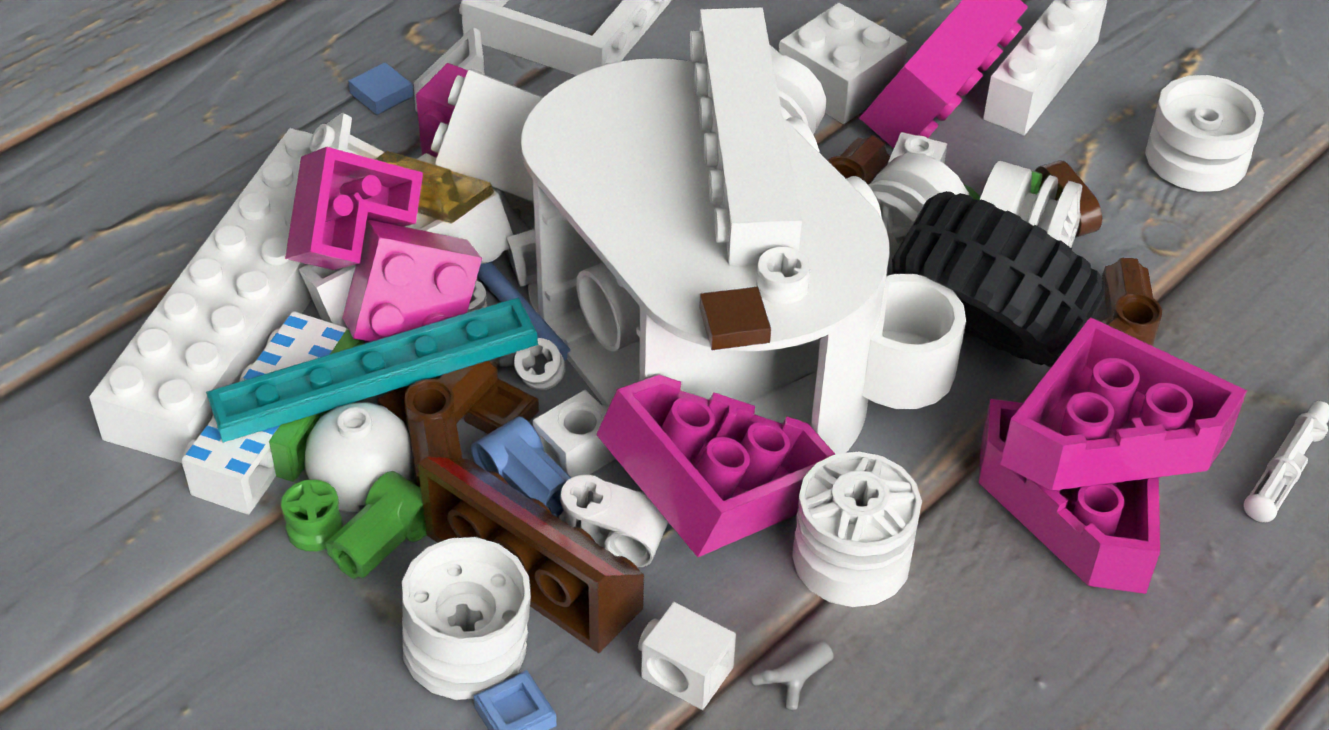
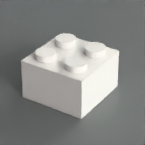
(848, 57)

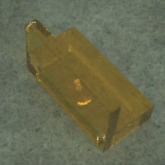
(443, 192)

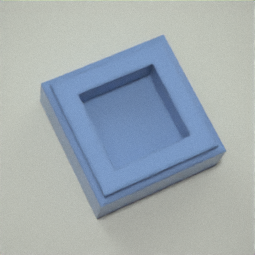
(381, 88)
(515, 705)

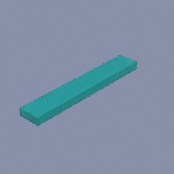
(370, 369)

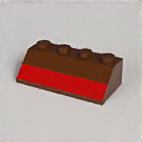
(568, 572)

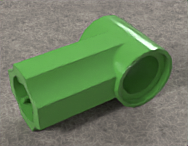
(389, 517)

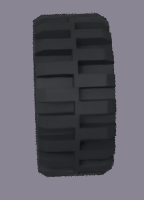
(1012, 277)

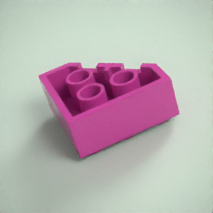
(1119, 415)
(709, 461)
(1097, 530)

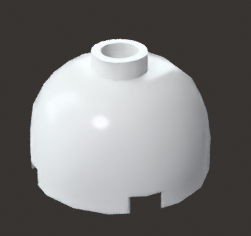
(355, 448)

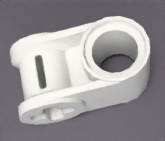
(616, 519)

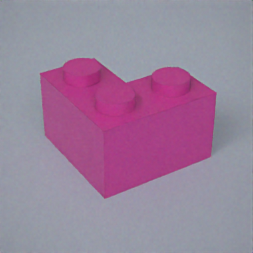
(337, 198)

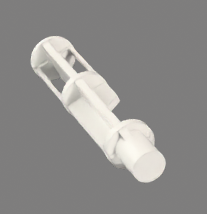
(1287, 463)

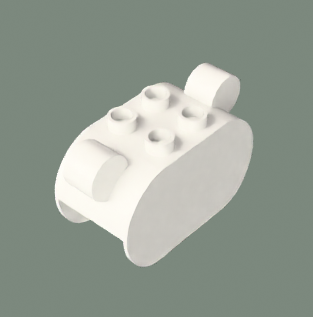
(635, 245)

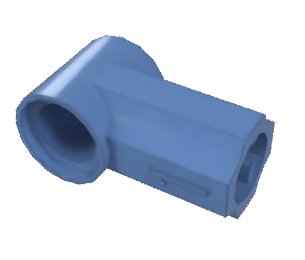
(520, 459)

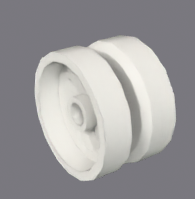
(1204, 133)

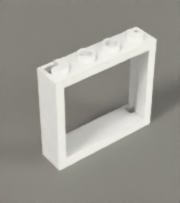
(556, 44)

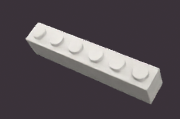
(746, 135)

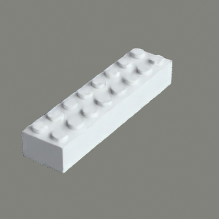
(210, 318)

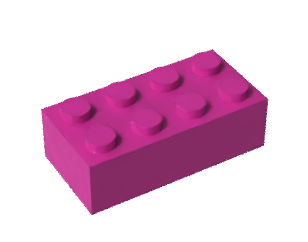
(943, 66)

